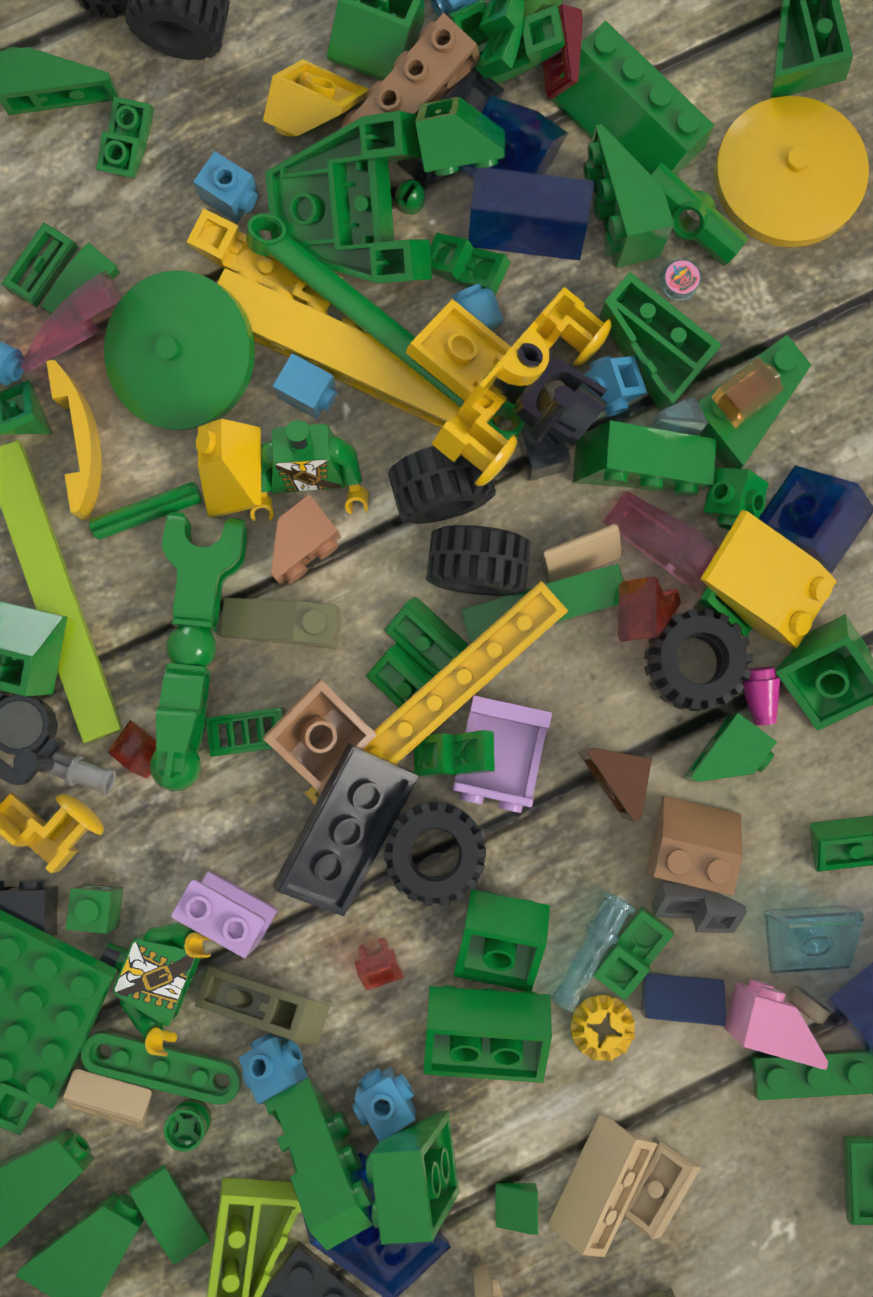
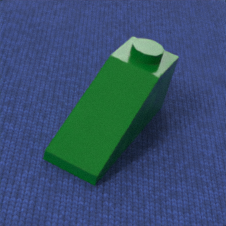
(47, 82)

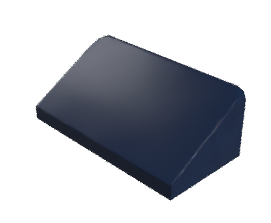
(683, 999)

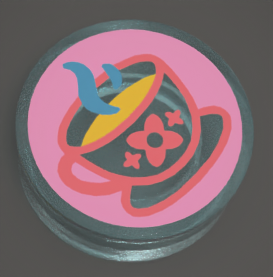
(681, 279)

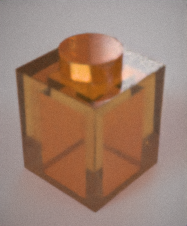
(748, 391)

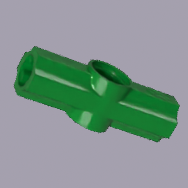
(712, 231)

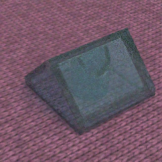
(812, 938)

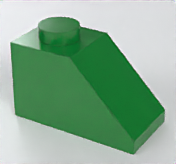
(733, 751)

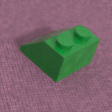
(502, 940)

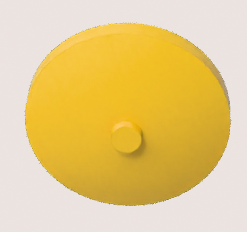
(791, 171)

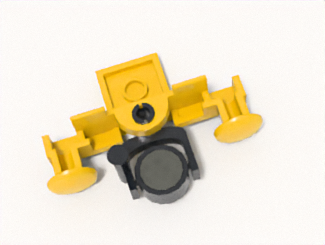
(30, 729)

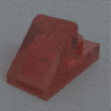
(644, 608)

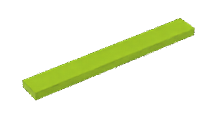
(54, 593)

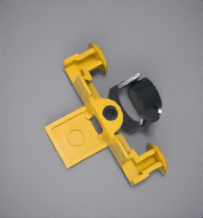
(472, 357)

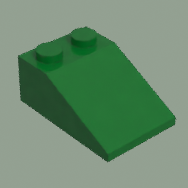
(413, 1180)

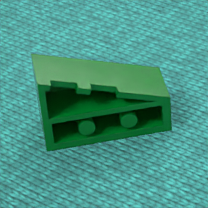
(810, 46)
(664, 341)
(737, 444)
(644, 459)
(323, 1163)

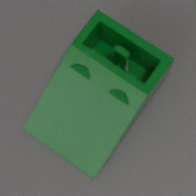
(626, 201)

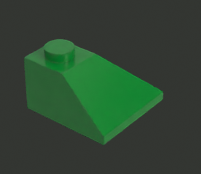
(830, 673)

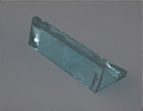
(682, 417)

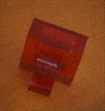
(378, 968)

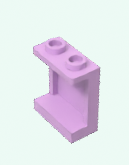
(517, 753)
(225, 913)

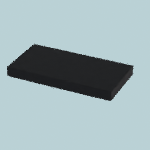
(345, 830)

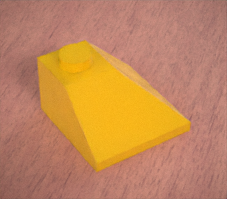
(308, 97)
(229, 466)

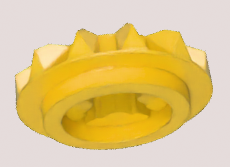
(594, 1011)

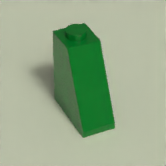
(86, 1252)

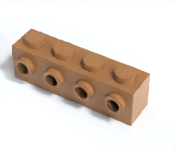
(423, 73)

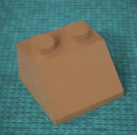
(317, 733)
(696, 846)

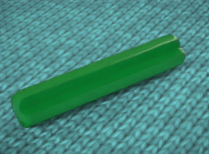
(145, 510)

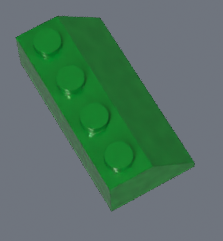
(633, 103)

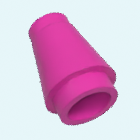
(762, 695)

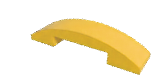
(227, 247)
(82, 485)

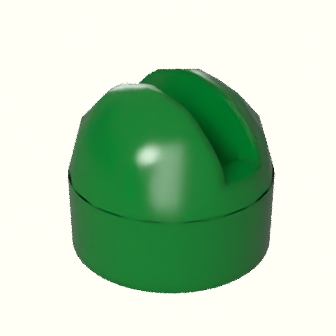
(415, 201)

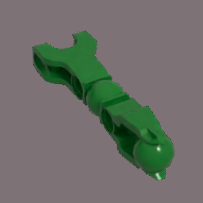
(191, 645)

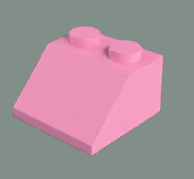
(771, 1025)

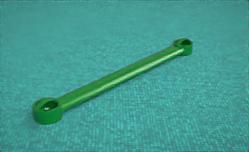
(352, 304)

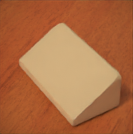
(582, 553)
(108, 1098)
(661, 1190)

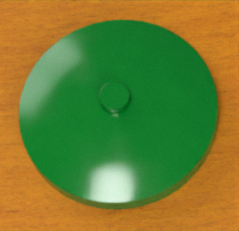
(179, 350)

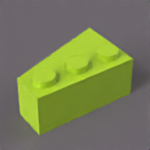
(249, 1235)

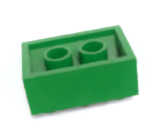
(487, 1034)

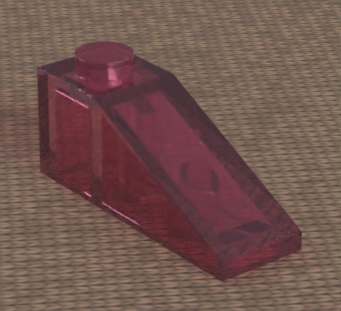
(663, 539)

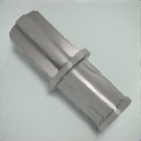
(78, 771)

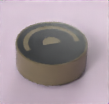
(809, 1005)

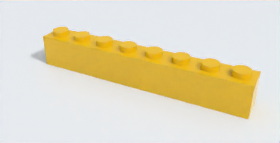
(338, 349)

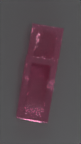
(72, 320)

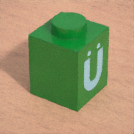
(94, 908)

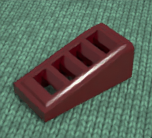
(569, 54)

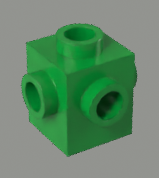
(734, 492)

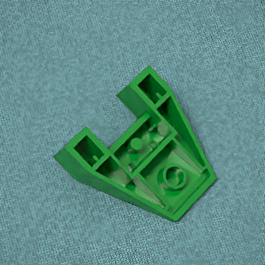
(341, 204)

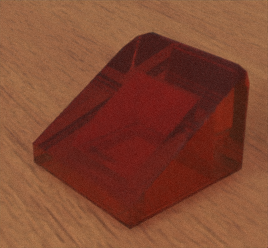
(134, 749)

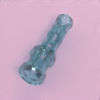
(601, 933)

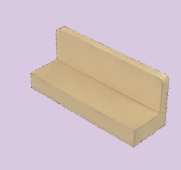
(601, 1187)

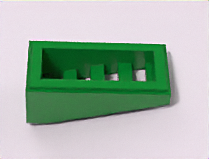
(259, 715)

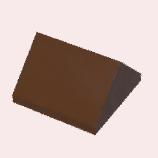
(621, 778)

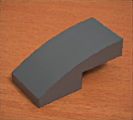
(709, 909)

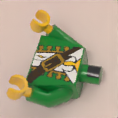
(309, 460)
(156, 978)

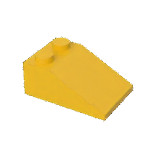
(768, 580)

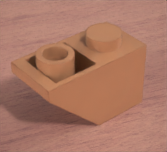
(300, 538)

